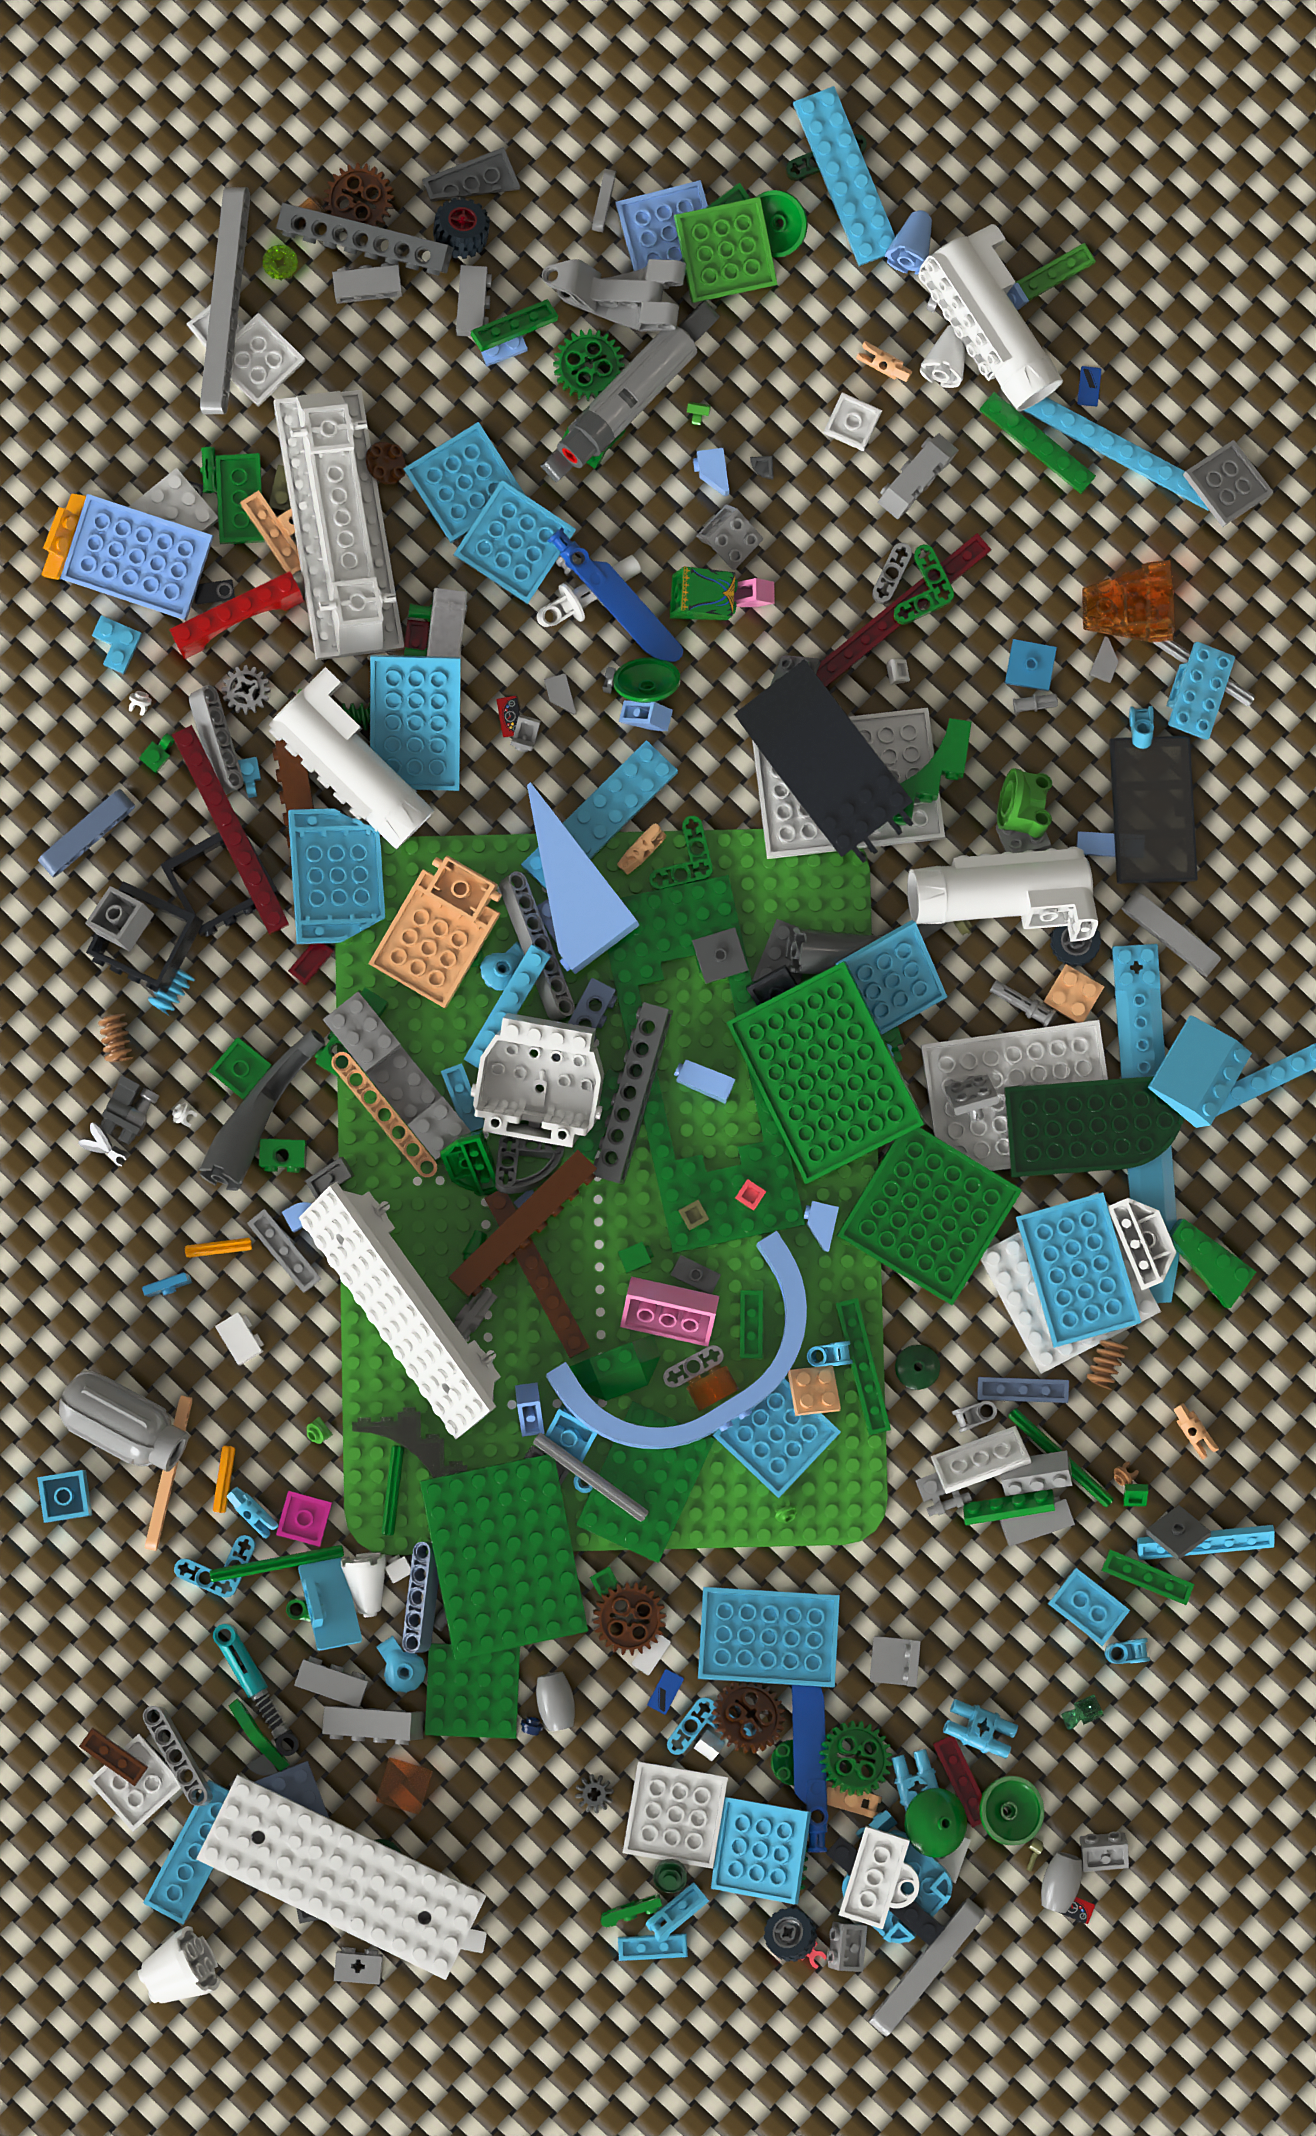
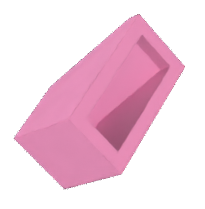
(754, 593)

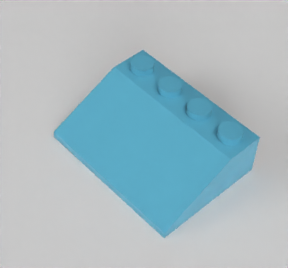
(1199, 1071)

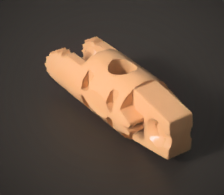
(894, 366)
(641, 849)
(1186, 1422)

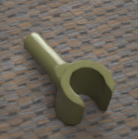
(1036, 1846)

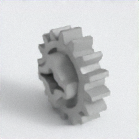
(237, 693)

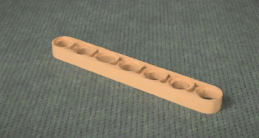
(375, 1107)
(166, 1481)

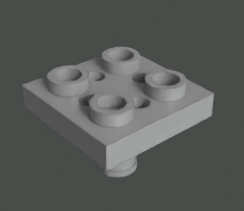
(972, 1096)

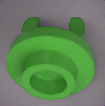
(787, 1513)

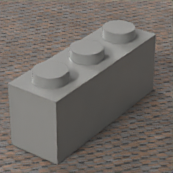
(367, 283)
(472, 299)
(1043, 1473)
(1036, 1525)
(332, 1681)

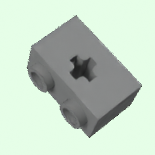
(347, 1973)

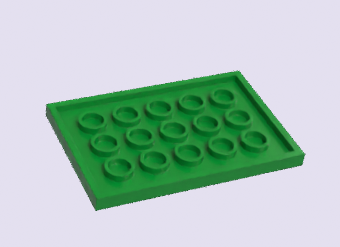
(652, 1478)

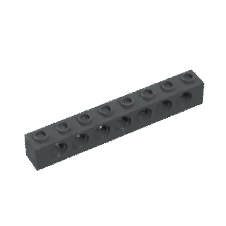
(439, 253)
(649, 1062)

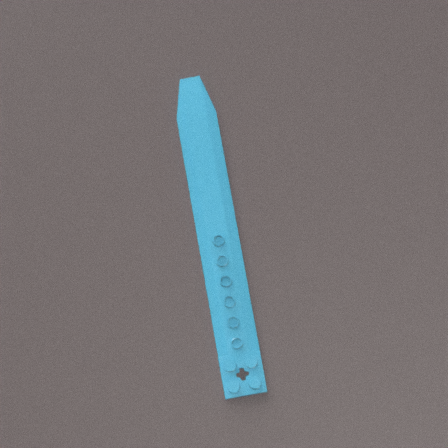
(1141, 1056)

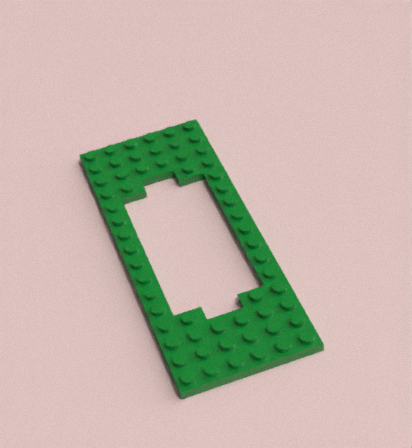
(665, 933)

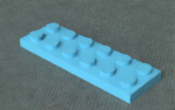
(181, 1874)

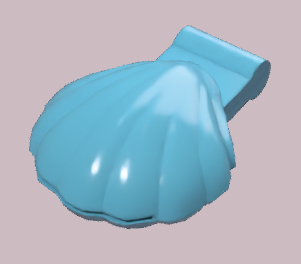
(499, 967)
(396, 1659)

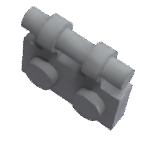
(931, 1488)

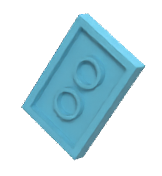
(1088, 1606)

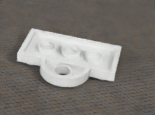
(878, 1878)

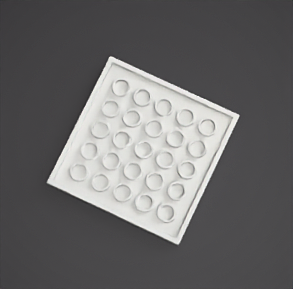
(1015, 1284)

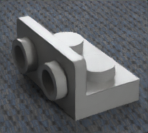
(1104, 1851)
(847, 1947)

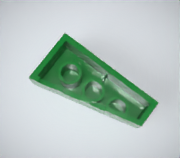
(1215, 1265)

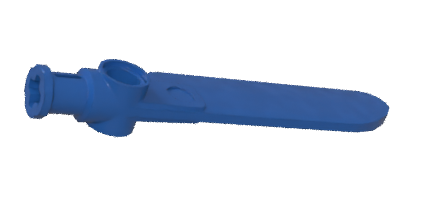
(620, 601)
(809, 1781)

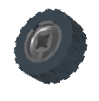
(1074, 952)
(790, 1934)

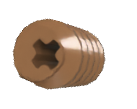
(114, 1038)
(1106, 1363)

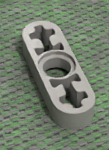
(604, 200)
(893, 556)
(675, 1369)

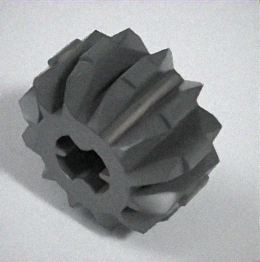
(600, 1798)

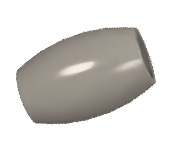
(555, 1701)
(1061, 1882)

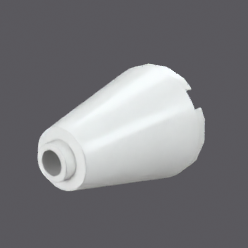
(945, 360)
(366, 1581)

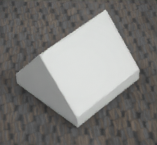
(897, 671)
(709, 1745)

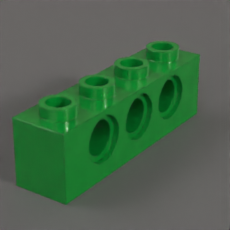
(325, 1054)

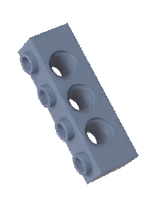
(595, 991)

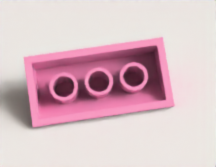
(669, 1311)

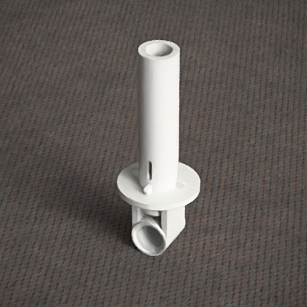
(571, 601)

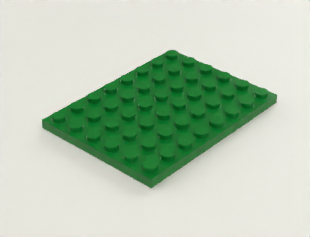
(825, 1072)
(503, 1556)

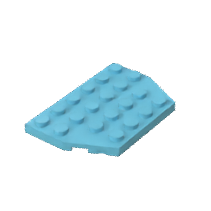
(334, 875)

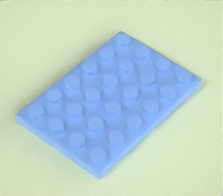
(137, 557)

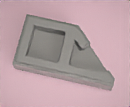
(1105, 662)
(559, 692)

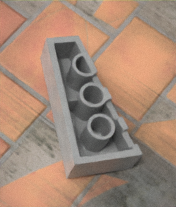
(373, 1723)

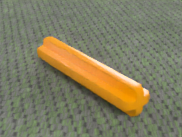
(218, 1247)
(224, 1479)

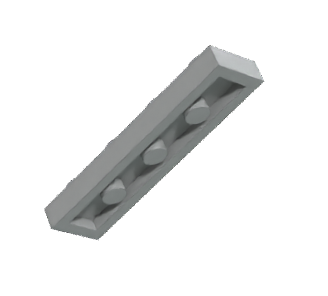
(284, 1251)

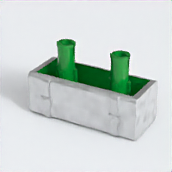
(446, 623)

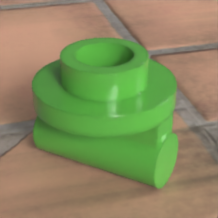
(318, 1431)

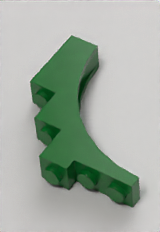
(947, 761)

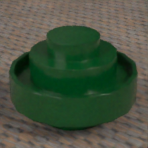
(670, 1876)

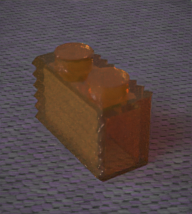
(712, 1387)

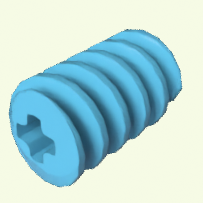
(163, 1000)

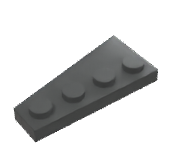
(475, 177)

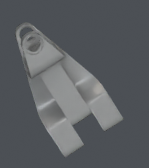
(625, 299)

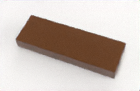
(113, 1756)

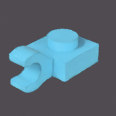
(250, 773)
(881, 1821)

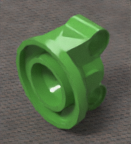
(1023, 803)

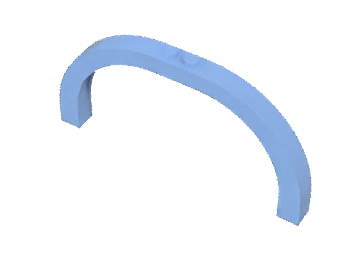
(606, 1425)

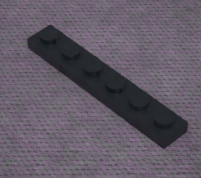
(912, 1915)

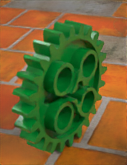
(578, 348)
(853, 1779)

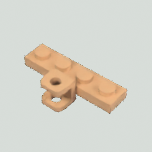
(274, 530)

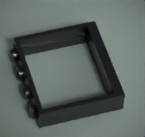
(193, 853)
(193, 924)

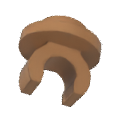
(1122, 1476)

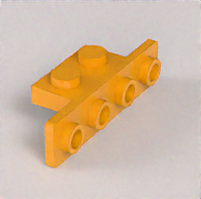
(61, 536)

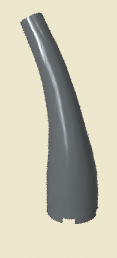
(819, 950)
(239, 1137)

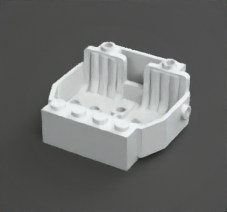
(510, 1075)

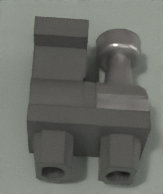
(122, 1113)

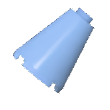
(913, 243)

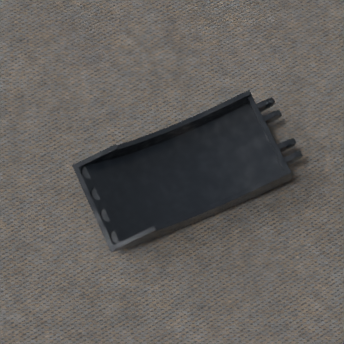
(824, 760)

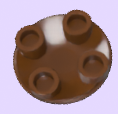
(385, 462)

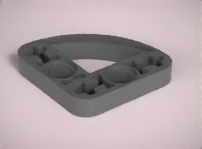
(519, 1148)

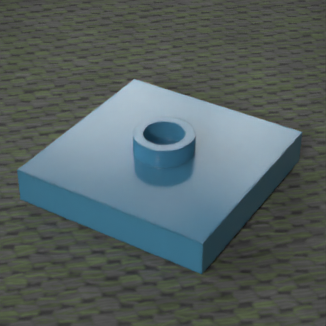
(1030, 665)
(166, 1285)

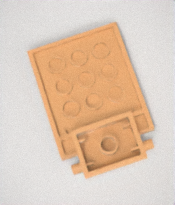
(438, 930)

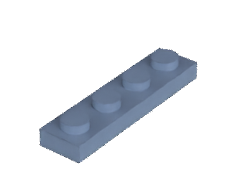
(1023, 1390)

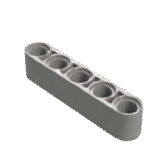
(216, 737)
(1171, 933)
(168, 1750)

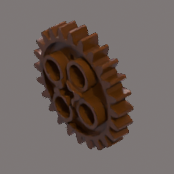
(369, 181)
(624, 1638)
(733, 1727)

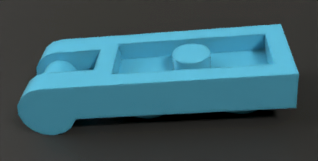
(677, 1912)

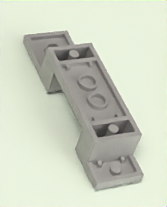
(395, 1074)

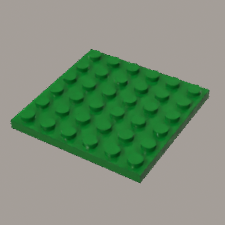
(929, 1213)

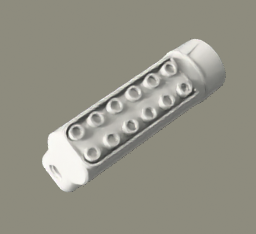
(972, 293)
(331, 746)
(1039, 886)

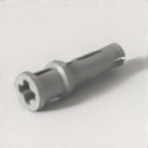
(1032, 1008)

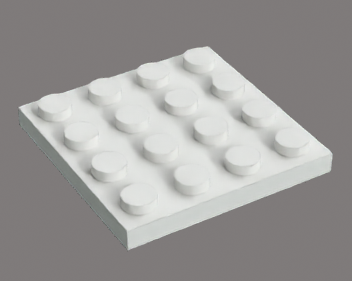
(675, 1814)

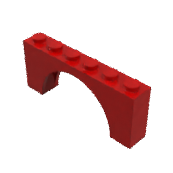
(197, 632)

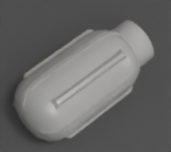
(121, 1422)

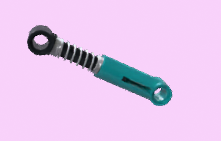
(255, 1687)

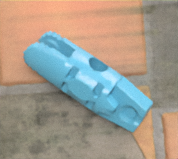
(252, 1512)

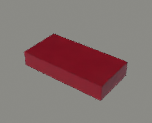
(310, 962)

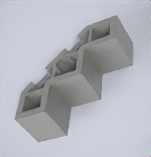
(917, 475)

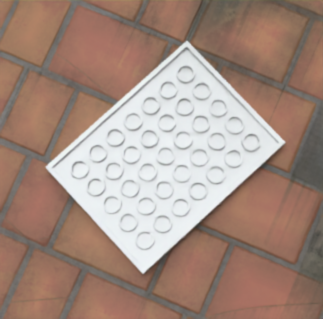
(903, 745)
(1010, 1060)

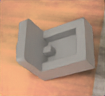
(525, 733)

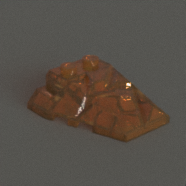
(1133, 605)

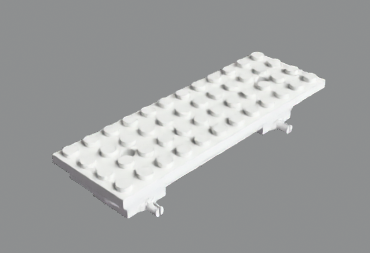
(338, 525)
(359, 1246)
(341, 1877)

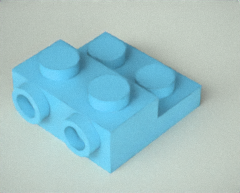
(570, 1434)

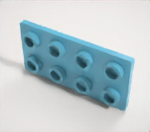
(1199, 690)
(329, 1604)

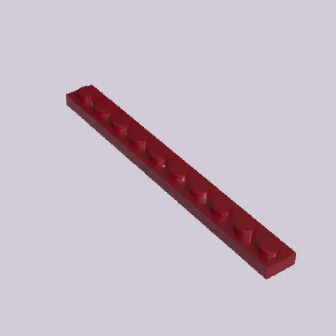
(885, 624)
(230, 829)

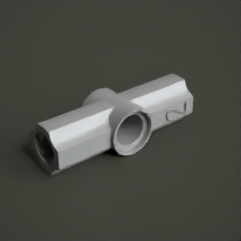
(473, 1313)

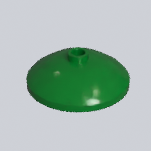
(784, 206)
(646, 680)
(1024, 1810)
(925, 1820)

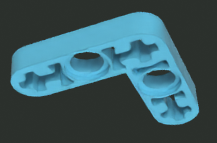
(234, 1582)
(708, 1719)

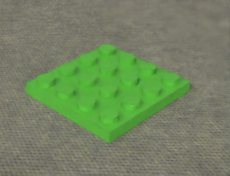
(725, 249)

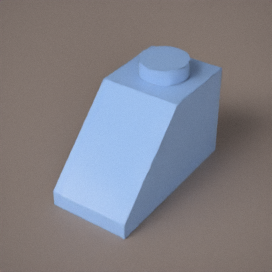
(712, 469)
(646, 715)
(821, 1222)
(529, 1409)

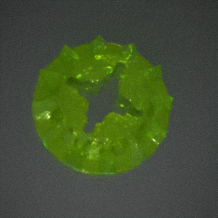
(277, 252)

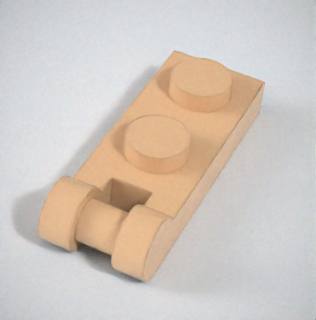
(853, 1802)

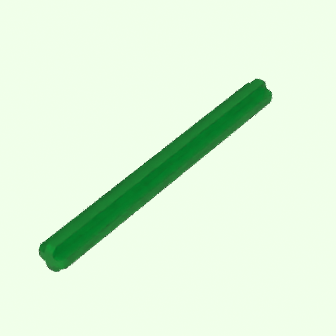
(1050, 1447)
(276, 1563)

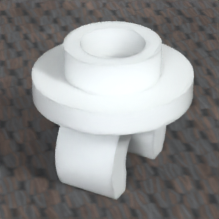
(139, 698)
(181, 1112)

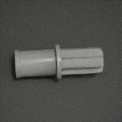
(1035, 703)

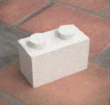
(239, 1338)

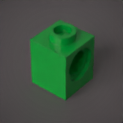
(635, 1257)

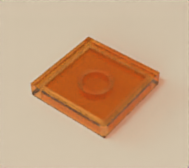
(404, 1785)

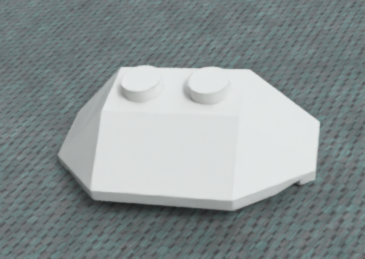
(1144, 1240)

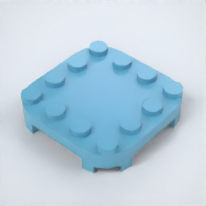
(933, 1892)

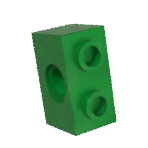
(268, 1154)

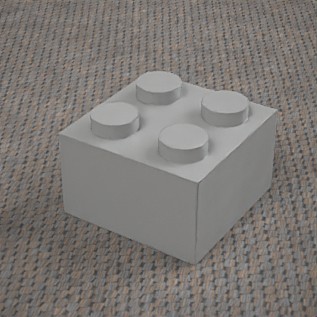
(119, 918)

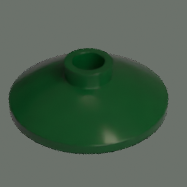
(905, 1367)

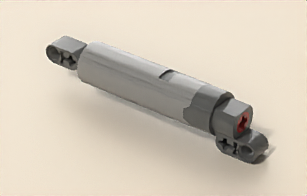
(629, 393)

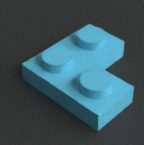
(122, 642)

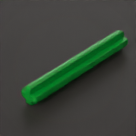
(392, 1490)

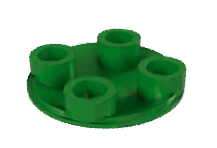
(782, 1762)

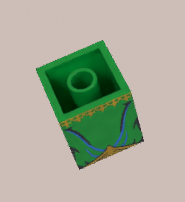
(703, 594)

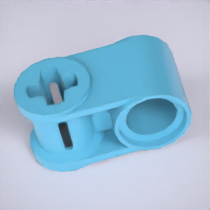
(1141, 726)
(834, 1354)
(1132, 1651)

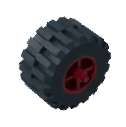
(462, 226)

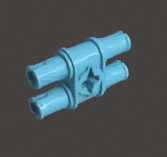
(989, 1723)
(905, 1781)

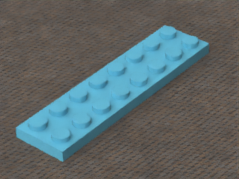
(845, 174)
(612, 804)

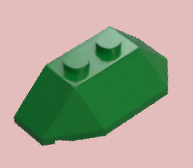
(471, 1163)
(618, 1369)

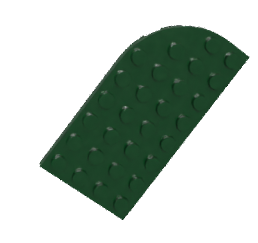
(1087, 1126)

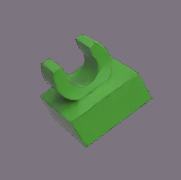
(698, 410)

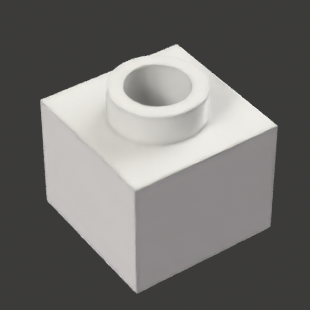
(398, 1568)

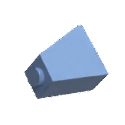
(705, 1080)

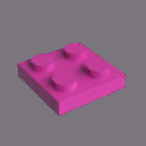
(304, 1518)

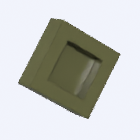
(693, 1215)

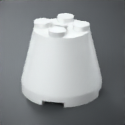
(180, 1968)

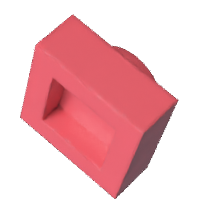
(750, 1195)

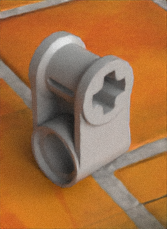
(973, 1415)

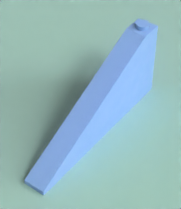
(582, 904)

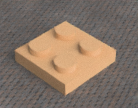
(1073, 994)
(814, 1390)

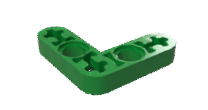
(932, 594)
(695, 859)
(256, 1736)

